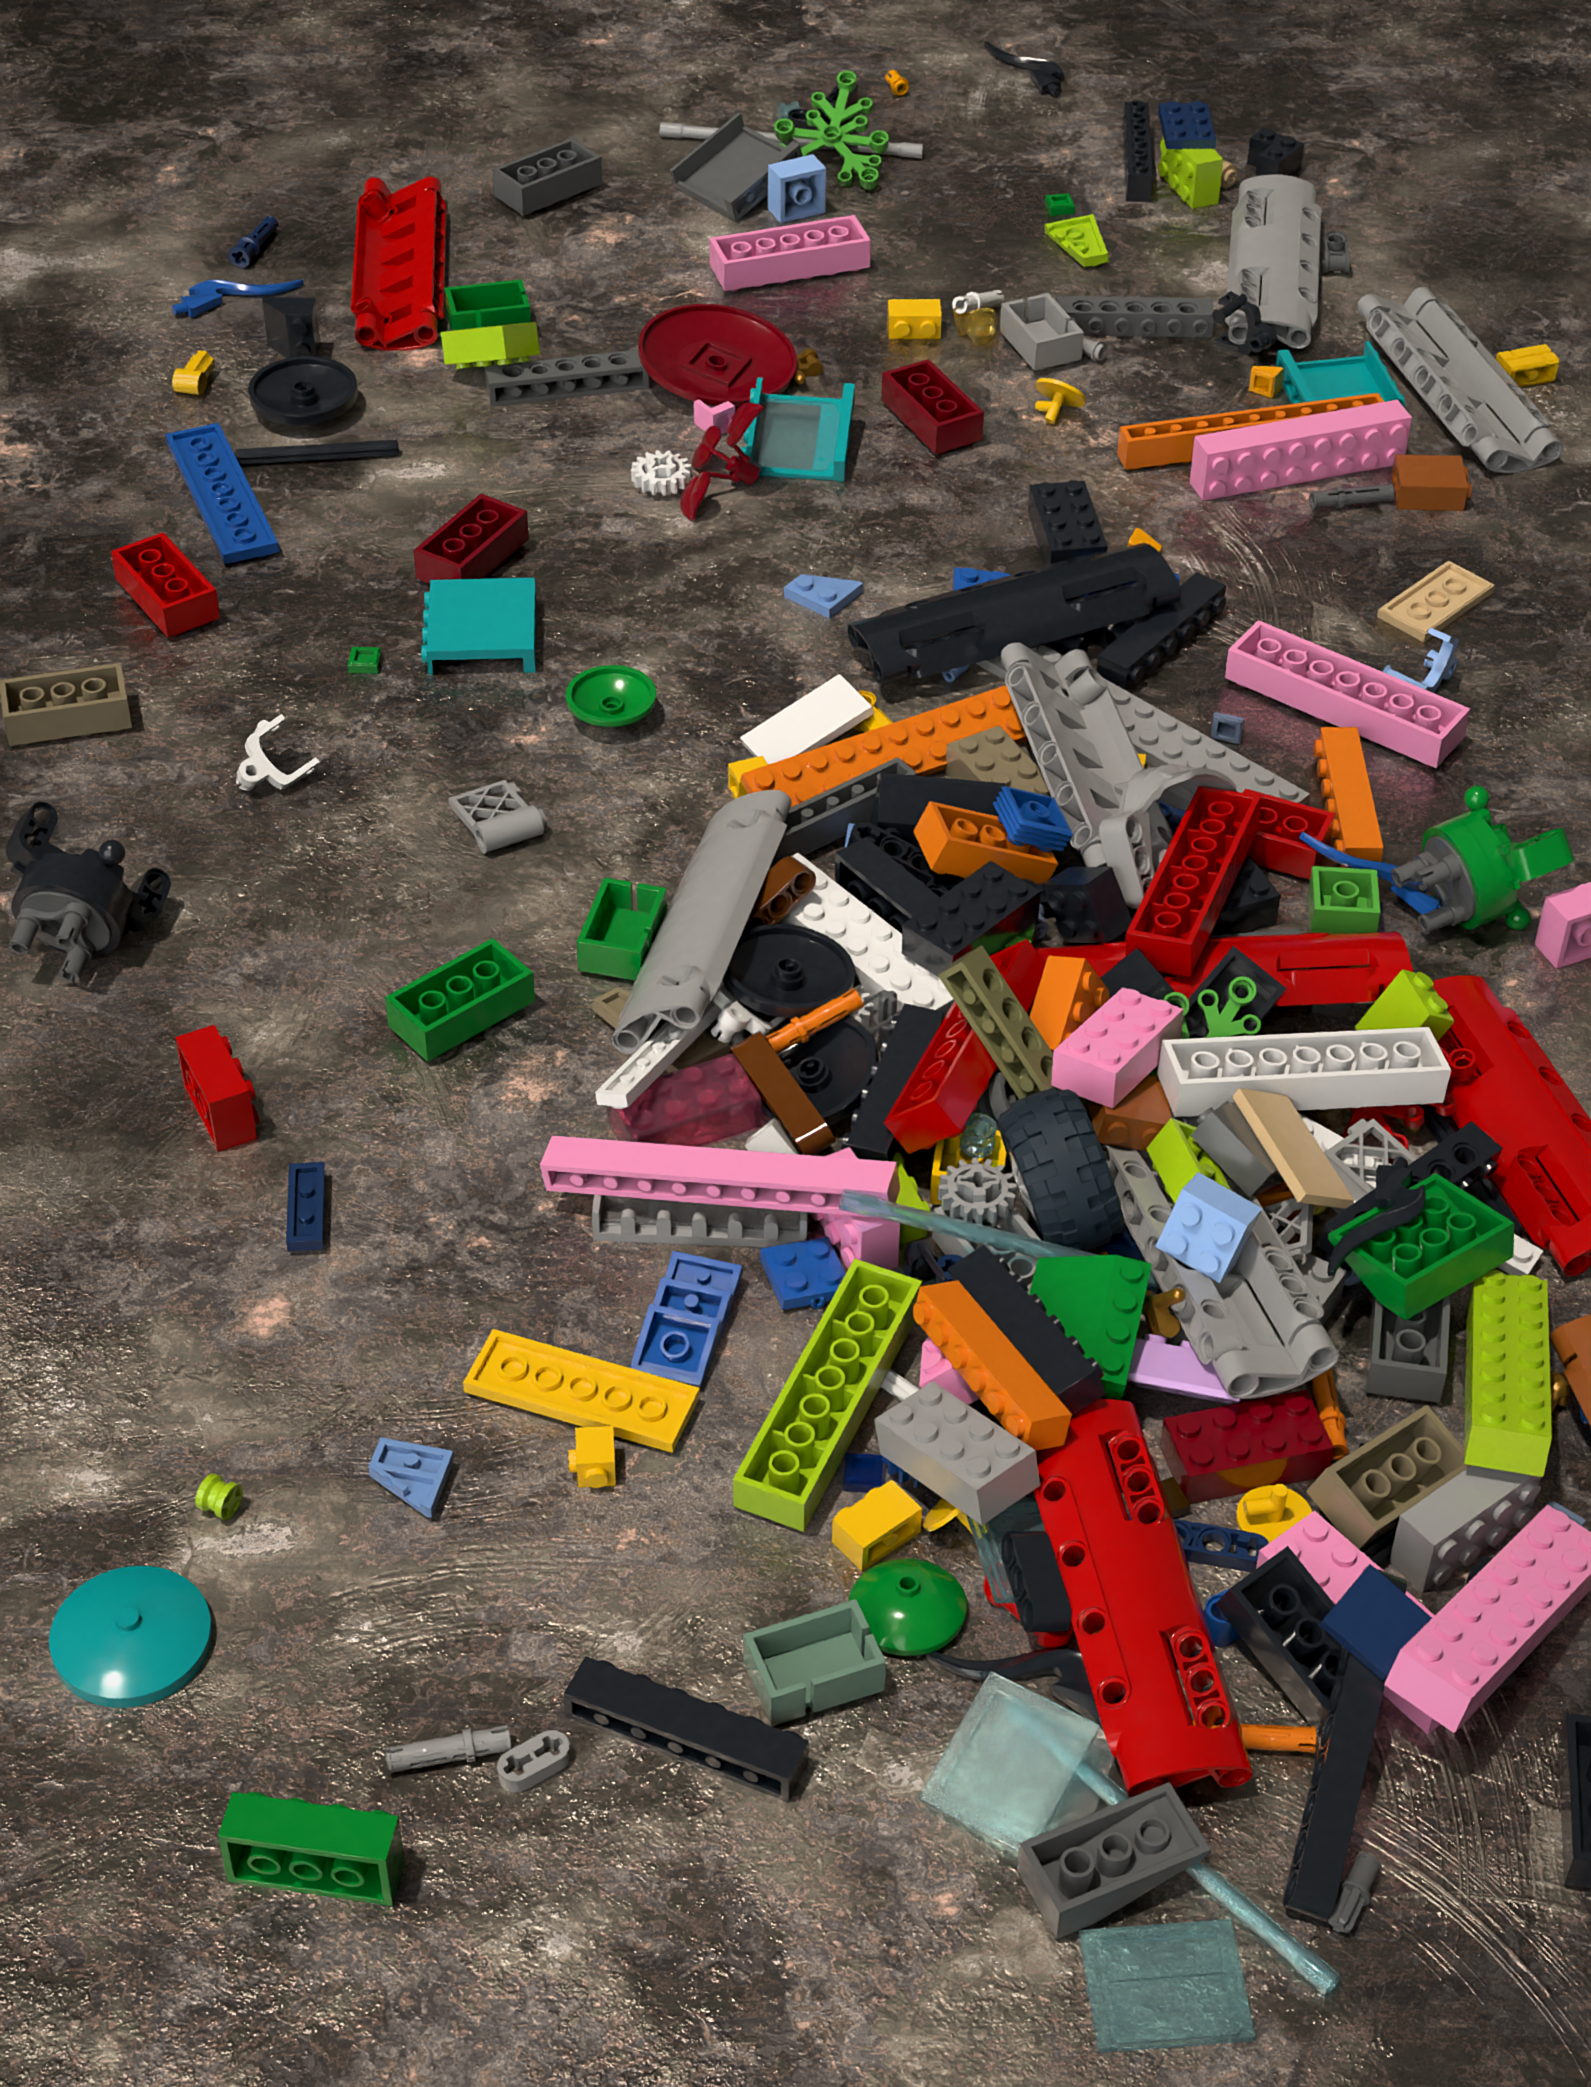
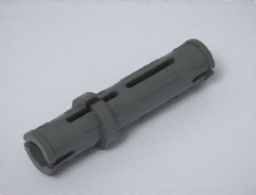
(1348, 496)

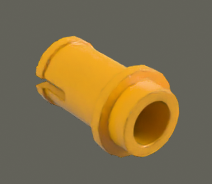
(898, 84)

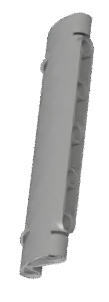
(1078, 744)
(704, 918)

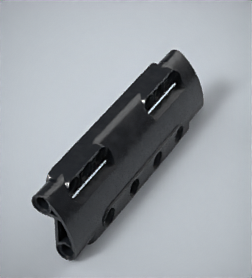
(1015, 609)

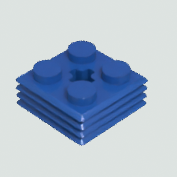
(1032, 819)

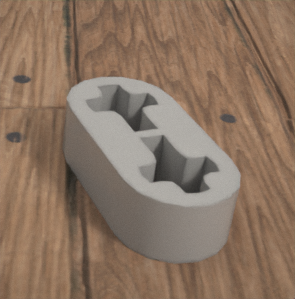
(534, 1761)

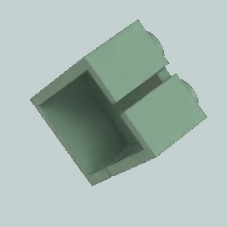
(814, 1662)

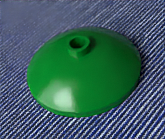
(610, 696)
(910, 1605)

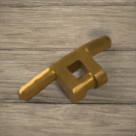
(807, 365)
(1157, 1313)

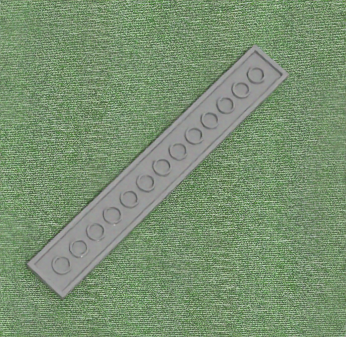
(1174, 742)

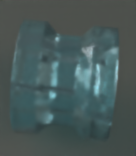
(783, 109)
(978, 1136)

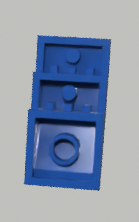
(687, 1318)

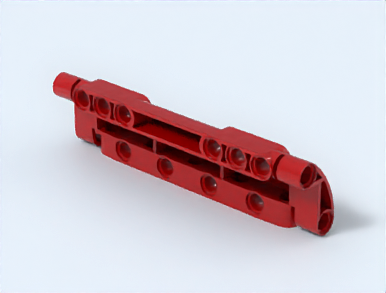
(1381, 950)
(1527, 1113)
(1141, 1595)

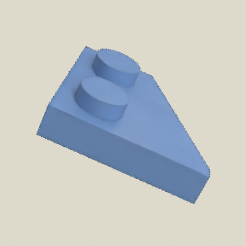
(822, 594)
(412, 1472)

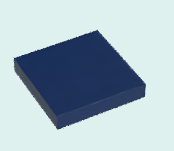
(1374, 1621)

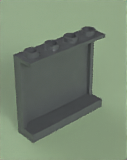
(731, 168)

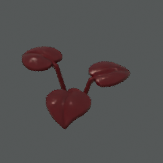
(738, 466)

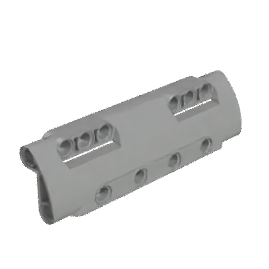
(1281, 252)
(1463, 384)
(1225, 1317)

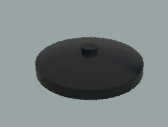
(303, 390)
(788, 970)
(831, 1068)

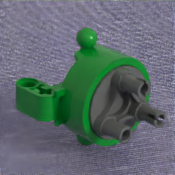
(1479, 867)

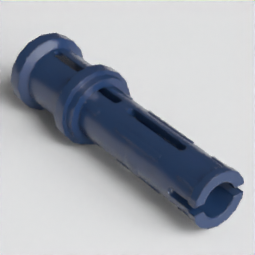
(249, 246)

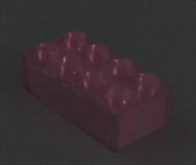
(691, 1106)

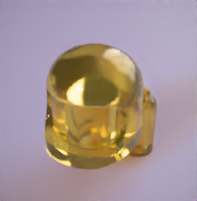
(978, 325)

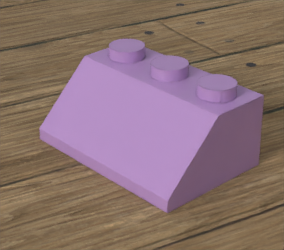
(1174, 1370)

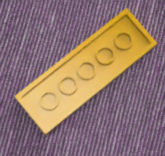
(582, 1390)

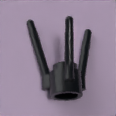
(922, 1261)

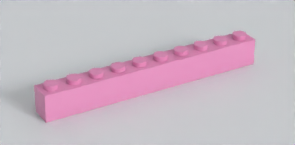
(713, 1175)

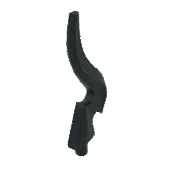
(1043, 72)
(1390, 1192)
(1065, 1662)

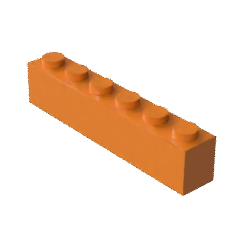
(1348, 793)
(991, 1365)

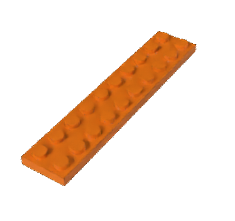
(916, 740)

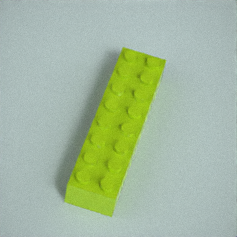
(1508, 1374)
(826, 1396)

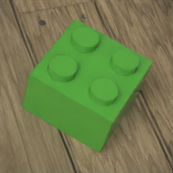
(1343, 900)

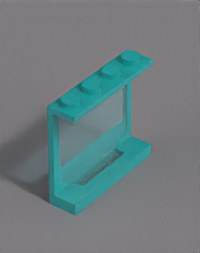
(801, 434)

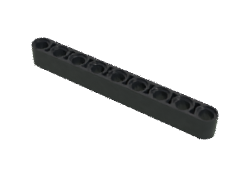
(1335, 1785)

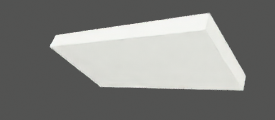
(809, 722)

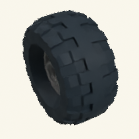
(1061, 1170)

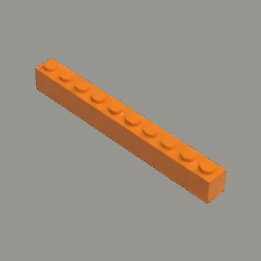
(1173, 439)

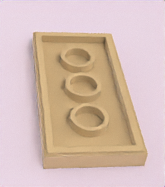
(1435, 601)
(1292, 1149)

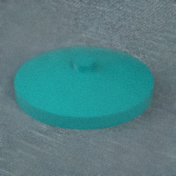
(130, 1636)

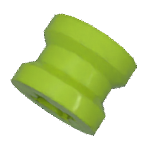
(219, 1496)

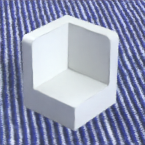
(771, 1139)

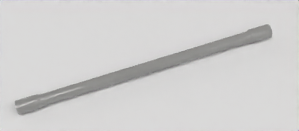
(678, 130)

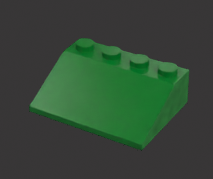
(1433, 1254)
(1099, 1305)

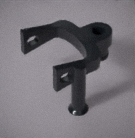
(1258, 333)

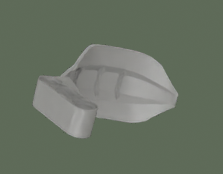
(1127, 833)

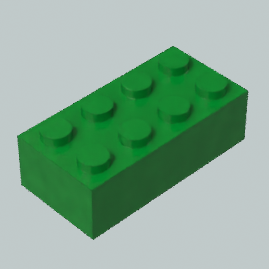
(460, 999)
(312, 1848)

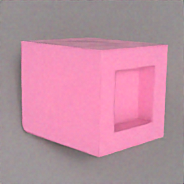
(717, 416)

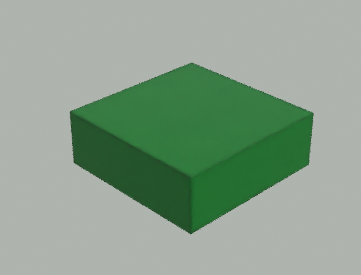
(1059, 204)
(364, 660)

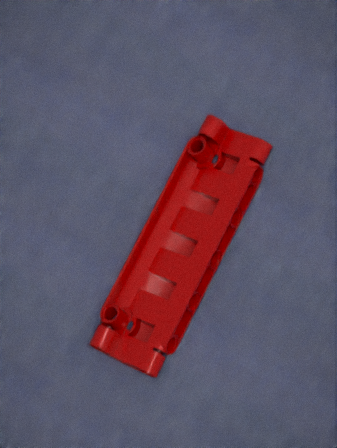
(399, 265)

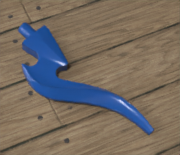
(209, 294)
(1409, 893)

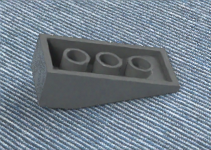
(1109, 1858)

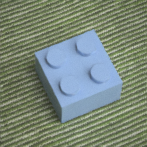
(796, 188)
(1208, 1227)

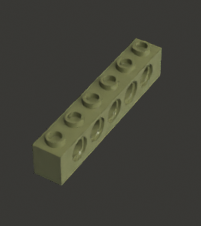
(1001, 1023)

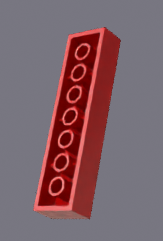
(1194, 879)
(957, 1064)

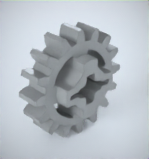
(977, 1191)

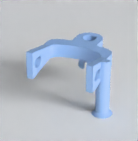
(1442, 666)

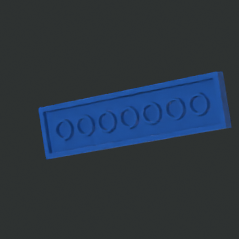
(222, 493)

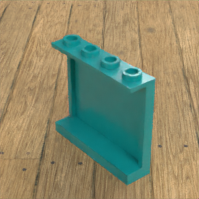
(1337, 377)
(480, 620)

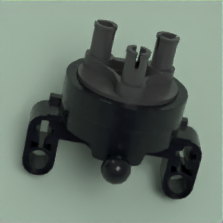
(74, 898)

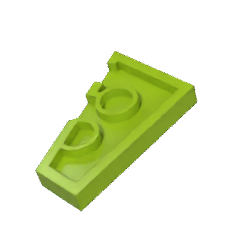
(1080, 239)

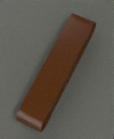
(781, 891)
(783, 1095)

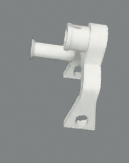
(258, 767)
(736, 1017)

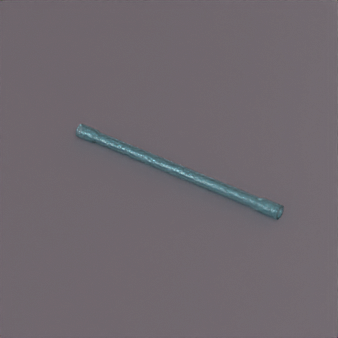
(871, 1206)
(1304, 1960)

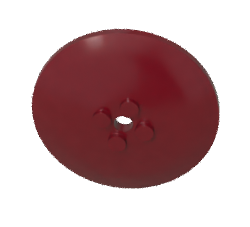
(716, 353)

